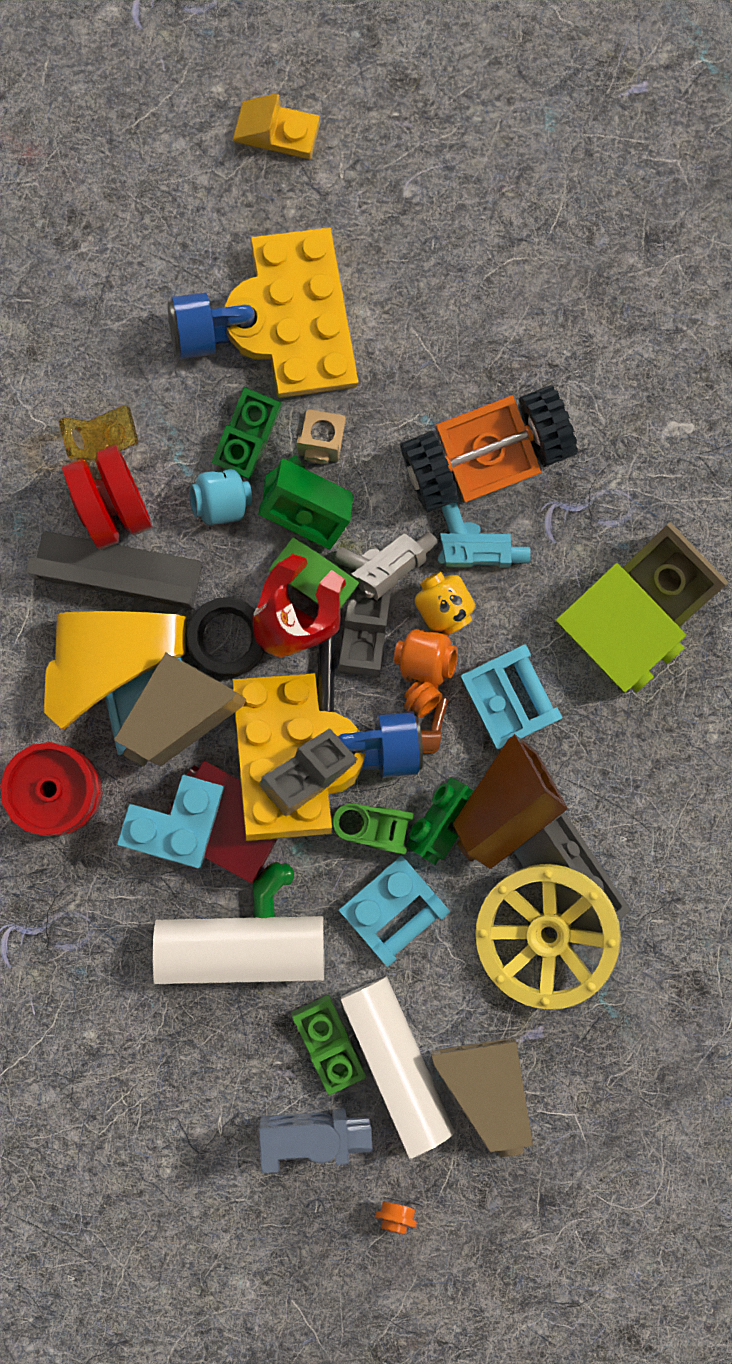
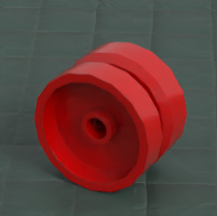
(104, 498)
(26, 783)

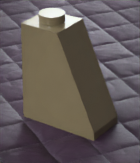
(174, 712)
(490, 1091)

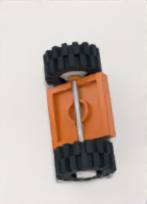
(489, 448)

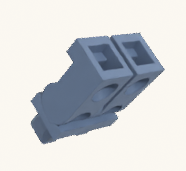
(312, 1137)

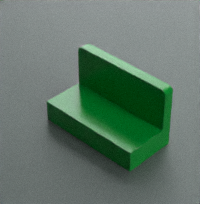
(307, 504)

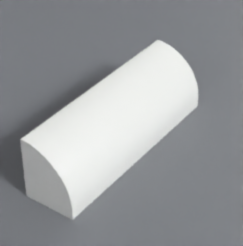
(238, 950)
(398, 1066)

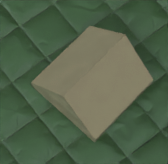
(675, 574)

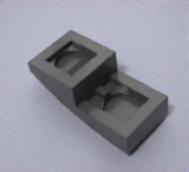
(364, 634)
(308, 773)

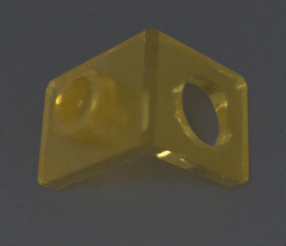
(100, 432)

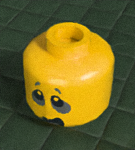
(444, 603)

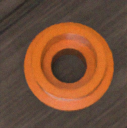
(422, 698)
(396, 1218)

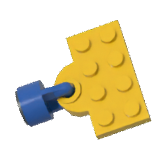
(282, 314)
(283, 716)

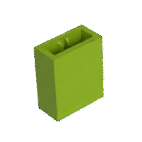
(622, 629)

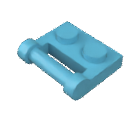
(498, 702)
(387, 898)

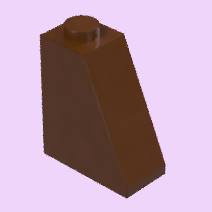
(508, 805)

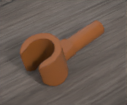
(432, 738)

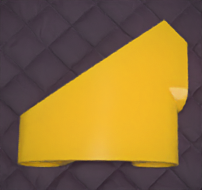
(103, 653)

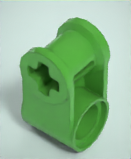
(376, 827)

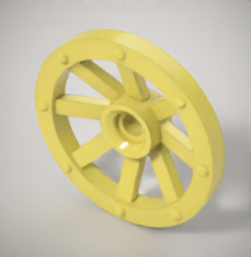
(540, 943)

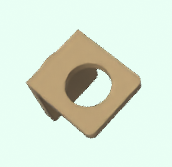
(317, 450)

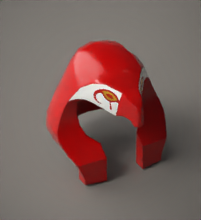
(284, 628)

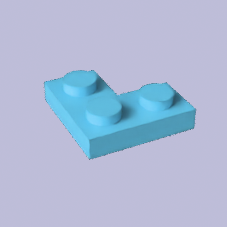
(182, 834)

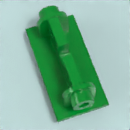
(430, 834)

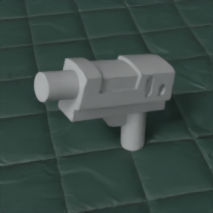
(381, 570)

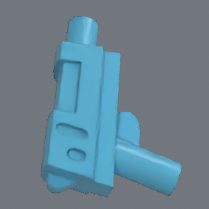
(467, 547)

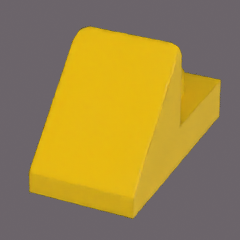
(276, 128)

